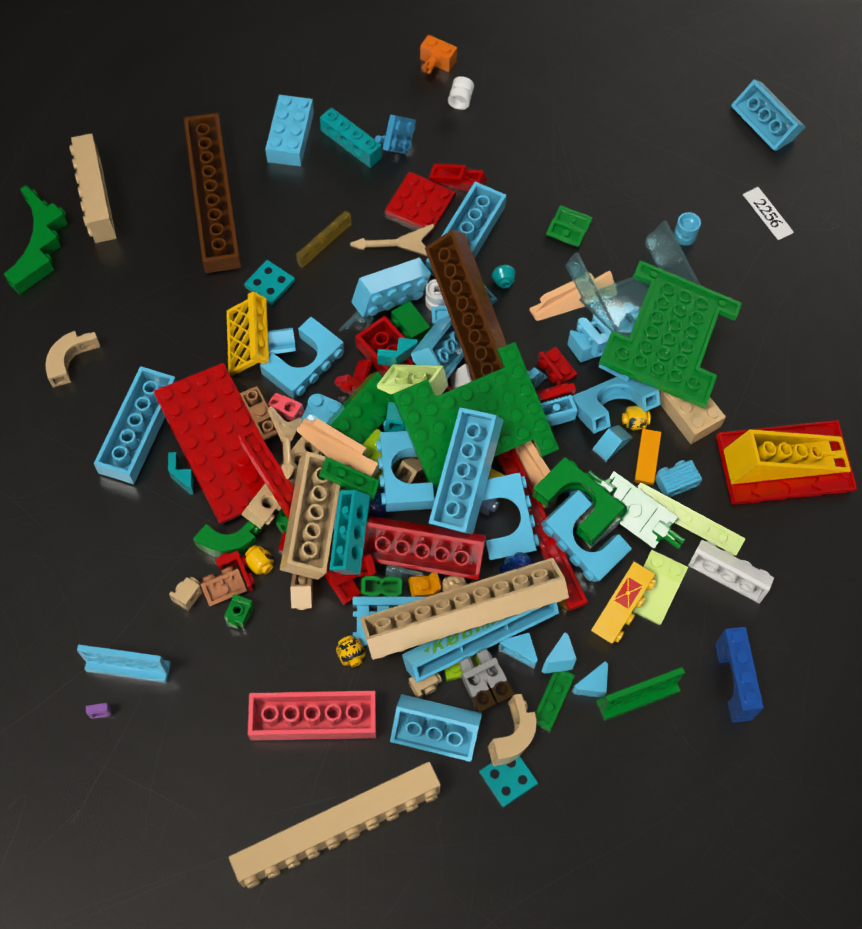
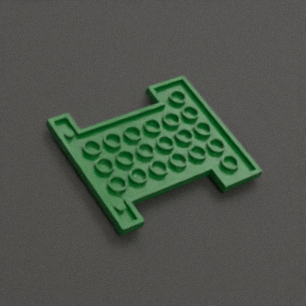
(670, 336)
(501, 393)

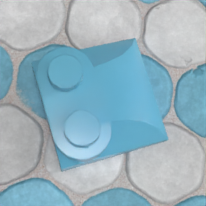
(320, 408)

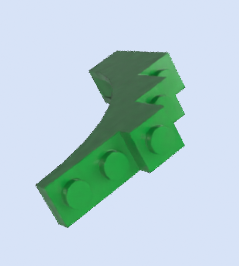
(36, 261)

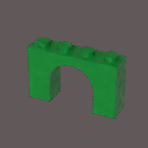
(567, 477)

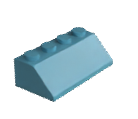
(767, 115)
(439, 347)
(435, 727)

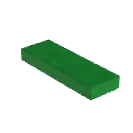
(348, 477)
(553, 699)

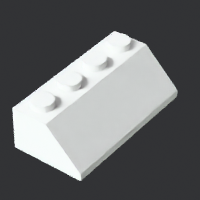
(731, 571)

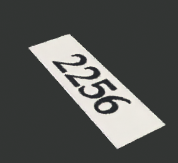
(768, 213)

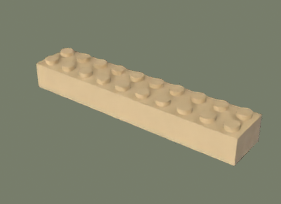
(464, 608)
(335, 825)

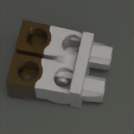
(484, 681)

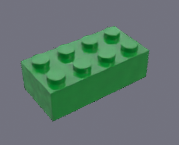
(362, 410)

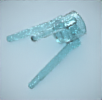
(357, 316)
(397, 571)

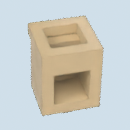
(186, 593)
(425, 686)

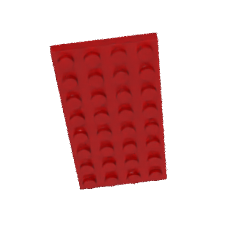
(206, 421)

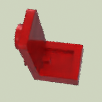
(350, 384)
(234, 559)
(367, 569)

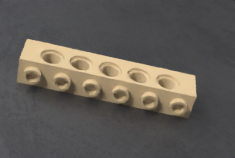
(255, 510)

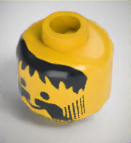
(636, 418)
(259, 559)
(350, 651)

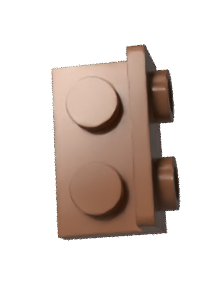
(223, 585)

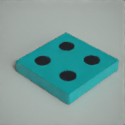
(269, 282)
(508, 780)

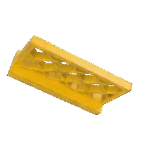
(256, 332)

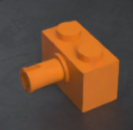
(438, 54)

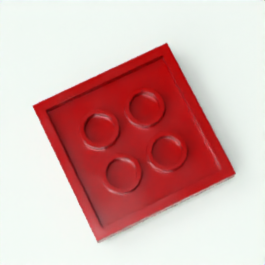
(420, 202)

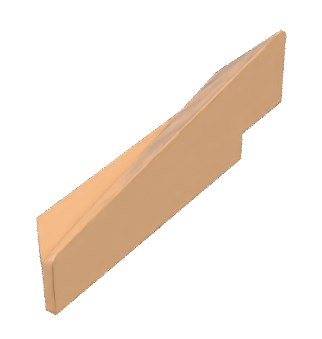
(565, 298)
(337, 446)
(533, 464)

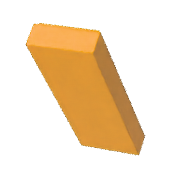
(647, 457)

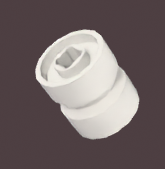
(461, 93)
(433, 295)

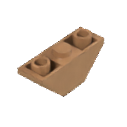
(259, 412)

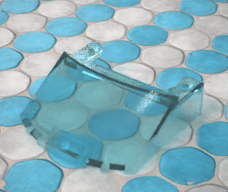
(621, 302)

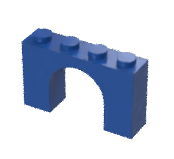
(735, 648)

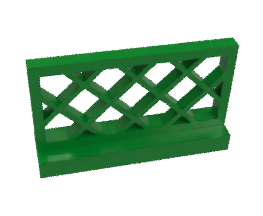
(640, 694)

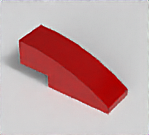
(457, 176)

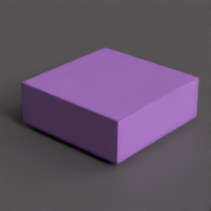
(98, 710)

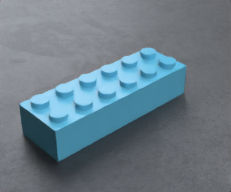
(476, 216)
(133, 428)
(466, 470)

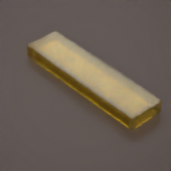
(323, 239)

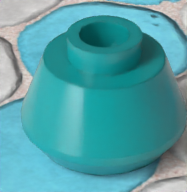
(503, 275)

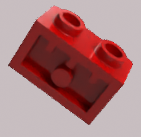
(556, 366)
(556, 392)

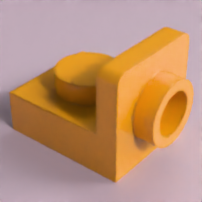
(424, 585)

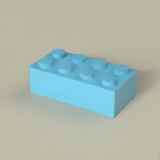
(289, 130)
(390, 287)

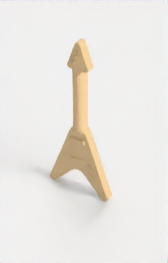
(410, 242)
(286, 432)

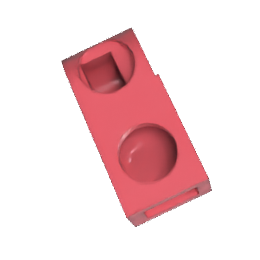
(286, 407)

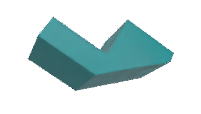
(403, 352)
(183, 477)

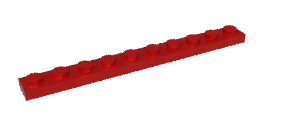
(511, 464)
(283, 493)

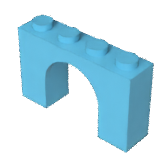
(296, 380)
(591, 401)
(397, 494)
(560, 527)
(522, 539)

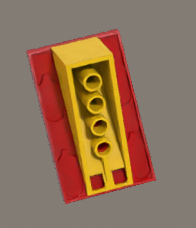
(785, 462)

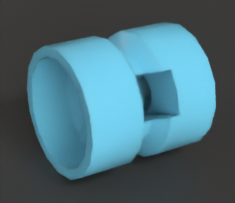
(687, 228)

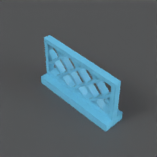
(124, 663)

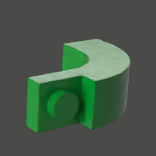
(217, 543)

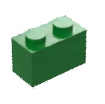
(409, 322)

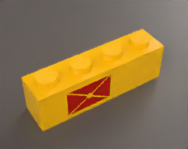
(623, 602)

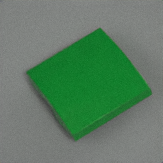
(569, 226)

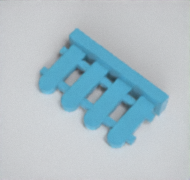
(593, 337)
(381, 603)

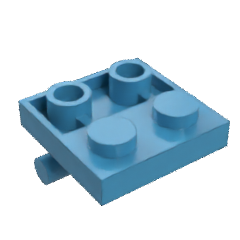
(398, 134)

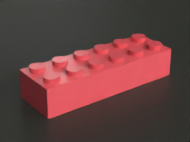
(312, 715)

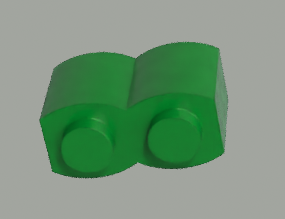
(376, 587)

